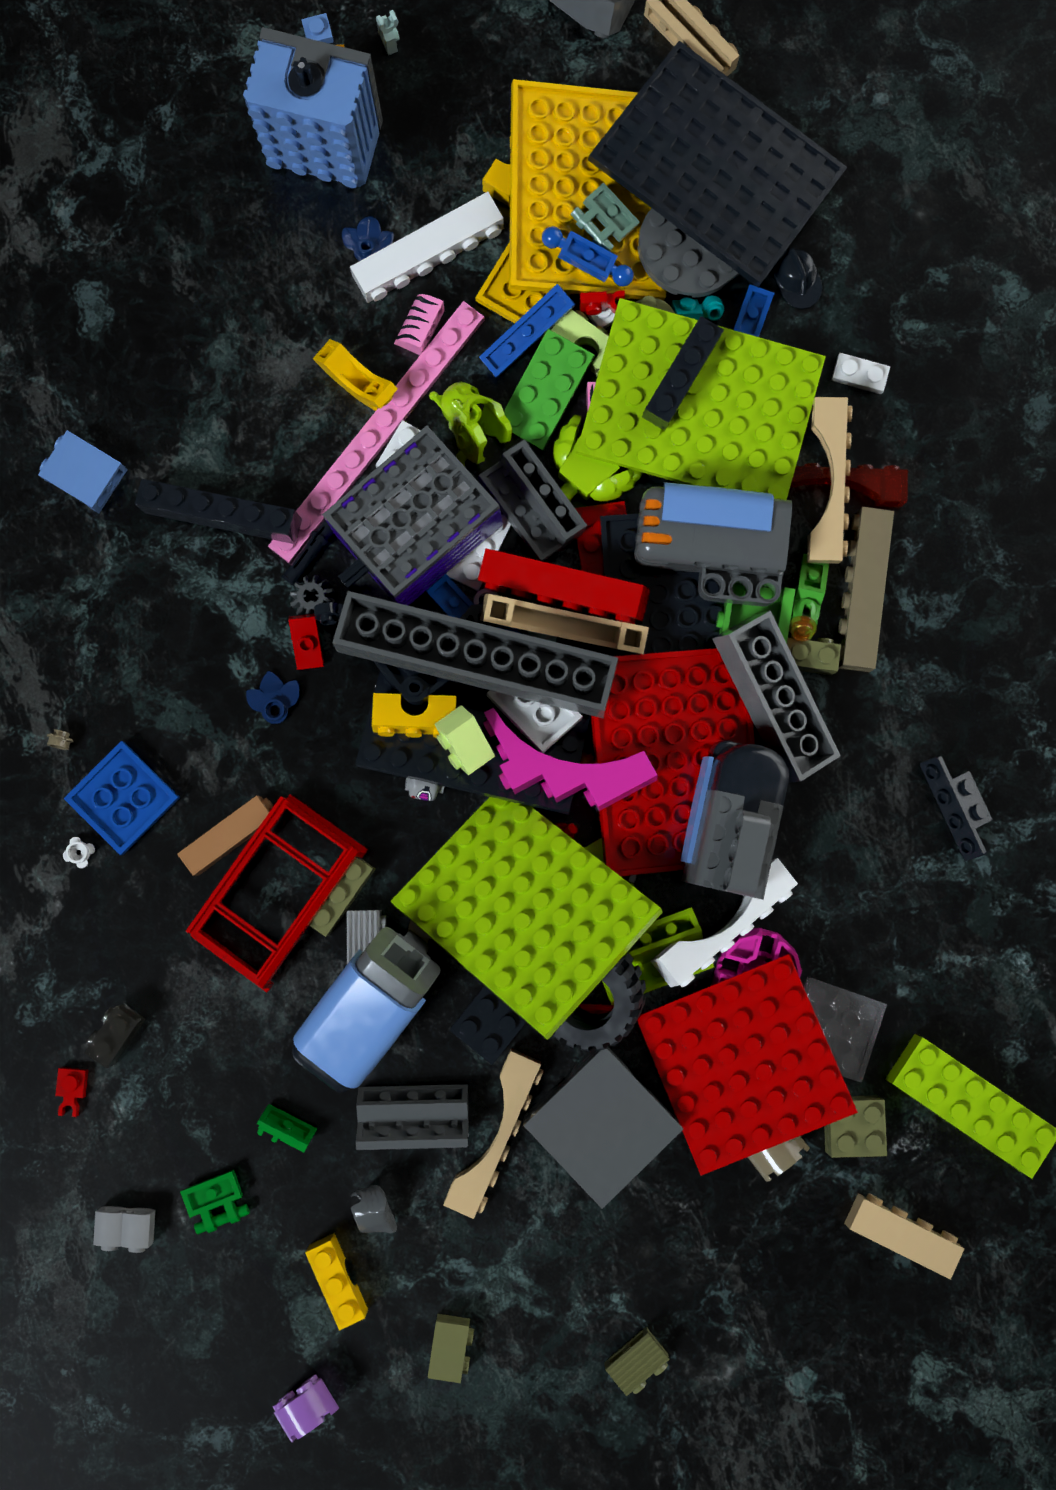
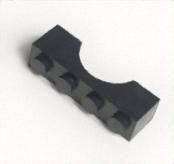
(682, 373)

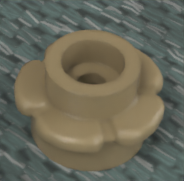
(59, 740)

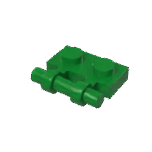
(212, 1194)

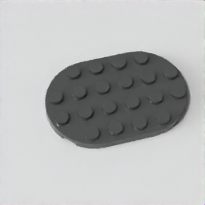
(679, 261)

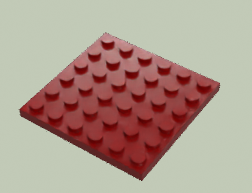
(746, 1065)

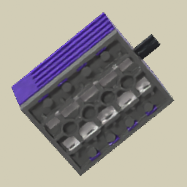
(413, 519)

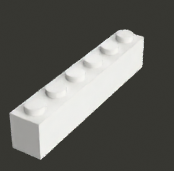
(428, 247)

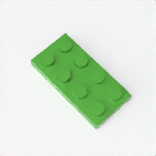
(547, 388)

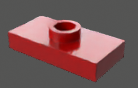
(306, 641)

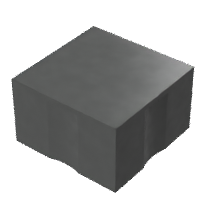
(601, 1125)

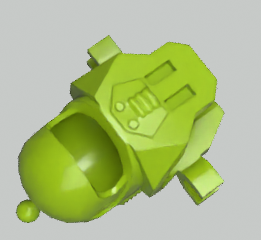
(471, 426)

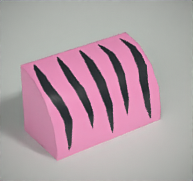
(420, 323)

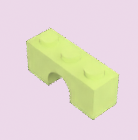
(577, 329)

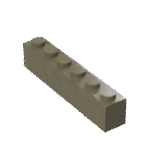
(865, 588)

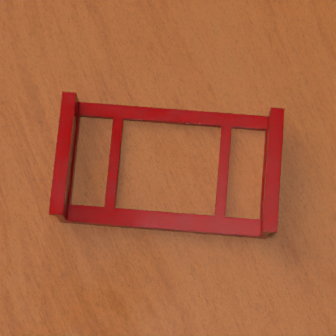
(330, 880)

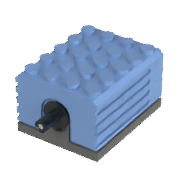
(314, 107)

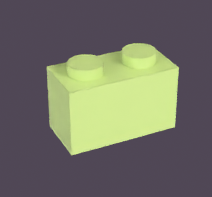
(464, 740)

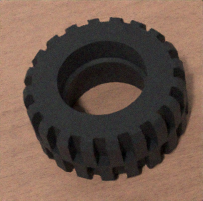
(608, 1028)

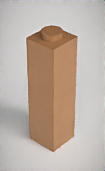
(225, 836)

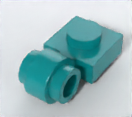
(710, 308)

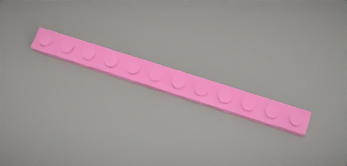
(382, 425)

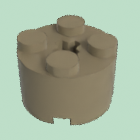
(778, 1158)

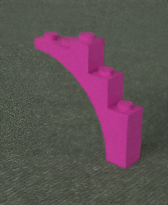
(604, 782)

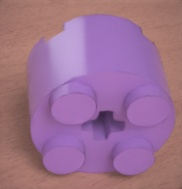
(306, 1409)

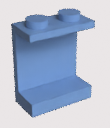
(82, 471)

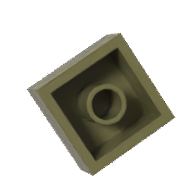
(860, 1133)

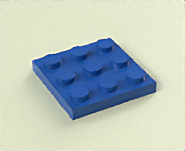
(121, 798)

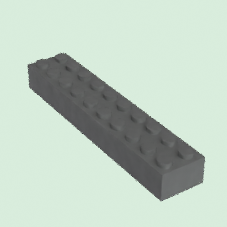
(475, 654)

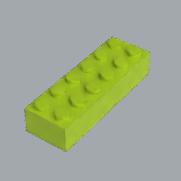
(973, 1105)

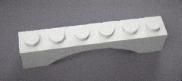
(684, 958)

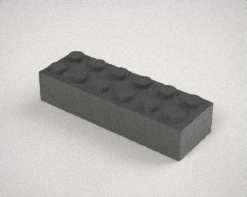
(776, 695)

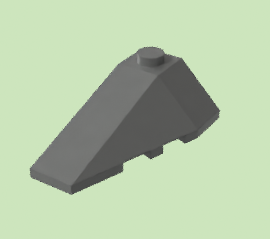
(600, 16)

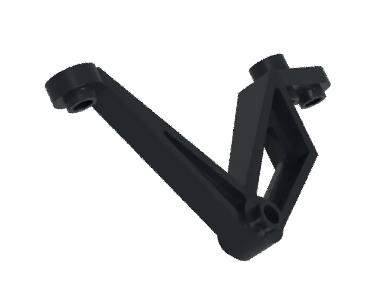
(403, 680)

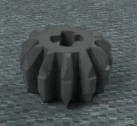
(311, 588)

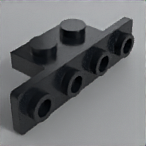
(959, 804)

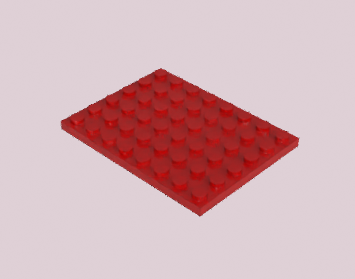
(674, 713)

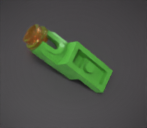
(808, 599)

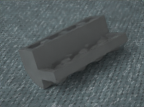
(532, 502)
(412, 1117)

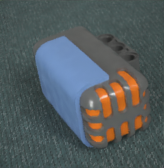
(720, 534)

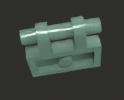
(610, 212)

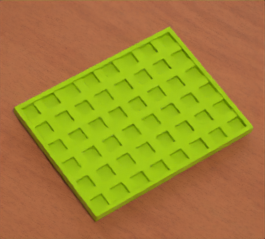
(735, 424)
(526, 911)

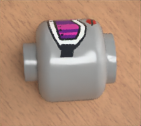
(422, 790)

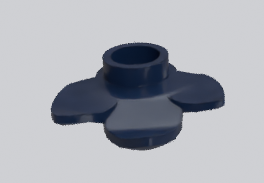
(366, 236)
(271, 694)

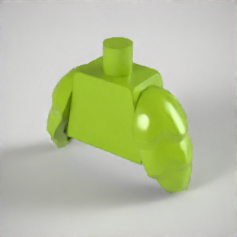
(587, 475)

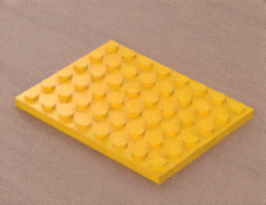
(551, 176)

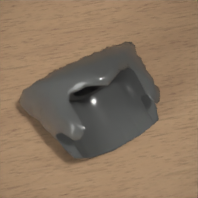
(373, 1211)

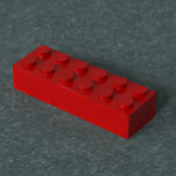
(565, 585)

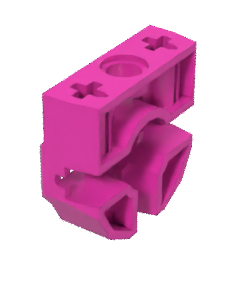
(748, 954)

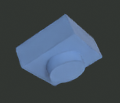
(318, 28)

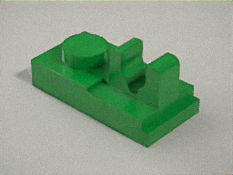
(286, 1128)

